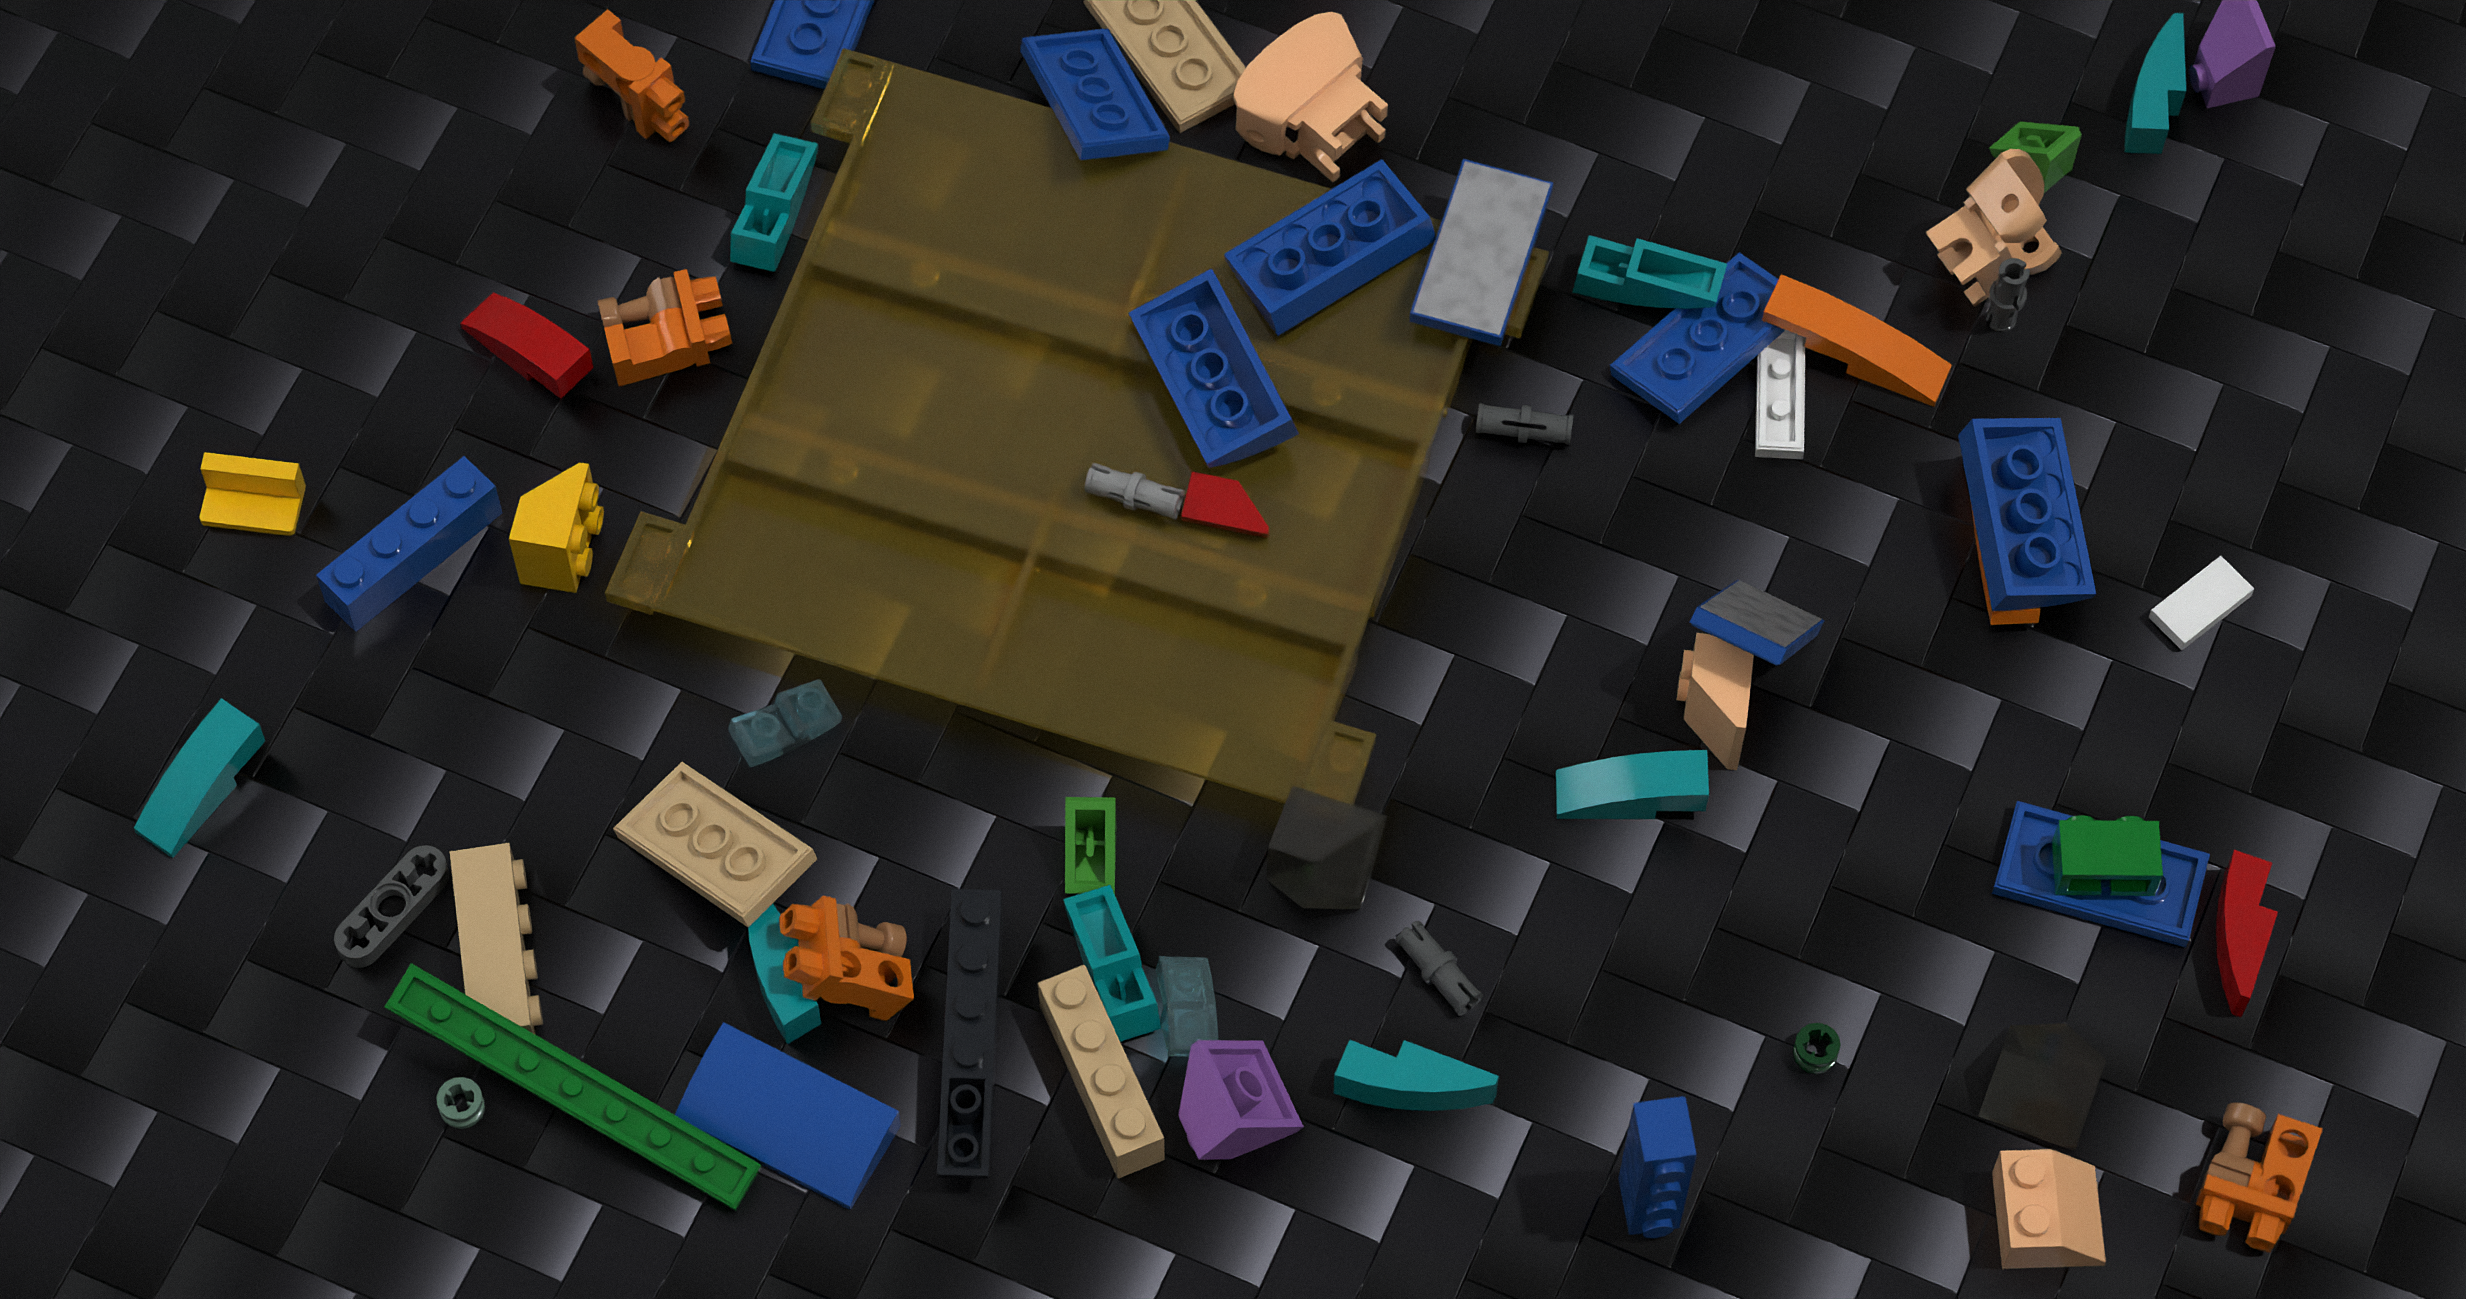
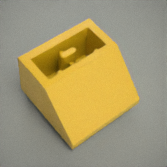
(555, 530)

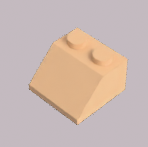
(1717, 694)
(2047, 1210)

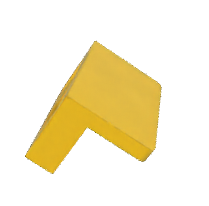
(251, 494)

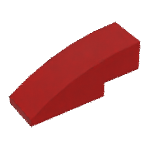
(529, 343)
(2242, 927)

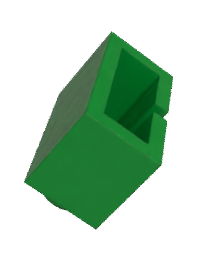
(2116, 850)

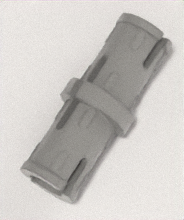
(1134, 491)

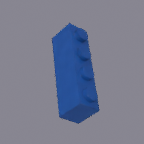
(409, 543)
(1657, 1166)

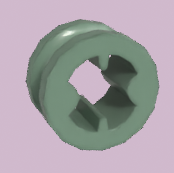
(450, 1114)

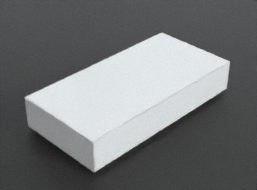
(2201, 603)

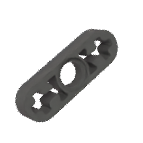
(357, 924)

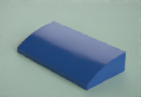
(1330, 246)
(1213, 371)
(2026, 513)
(788, 1115)

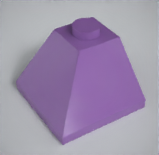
(2233, 54)
(1234, 1099)

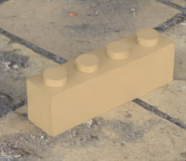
(494, 931)
(1101, 1071)

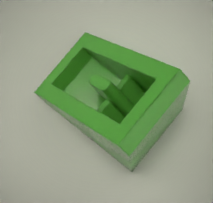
(2048, 145)
(1090, 843)

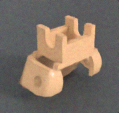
(1310, 84)
(1996, 225)

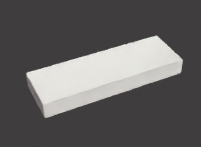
(1781, 398)

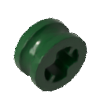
(1824, 1034)

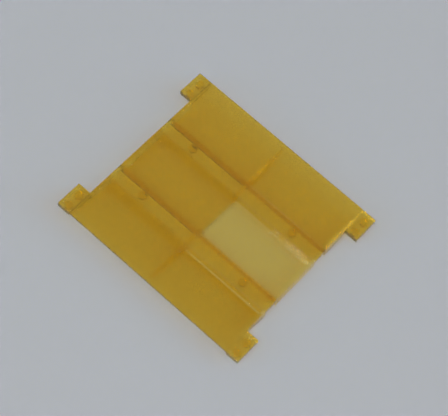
(956, 370)

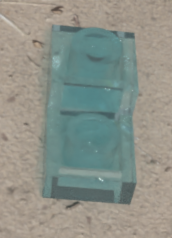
(787, 724)
(1188, 1002)

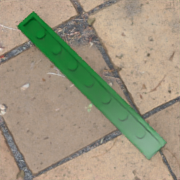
(573, 1087)

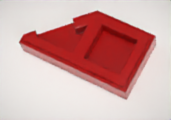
(1222, 505)

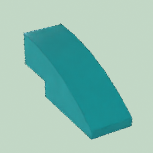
(2158, 90)
(773, 202)
(1648, 275)
(199, 777)
(1633, 786)
(1113, 962)
(782, 996)
(1412, 1080)

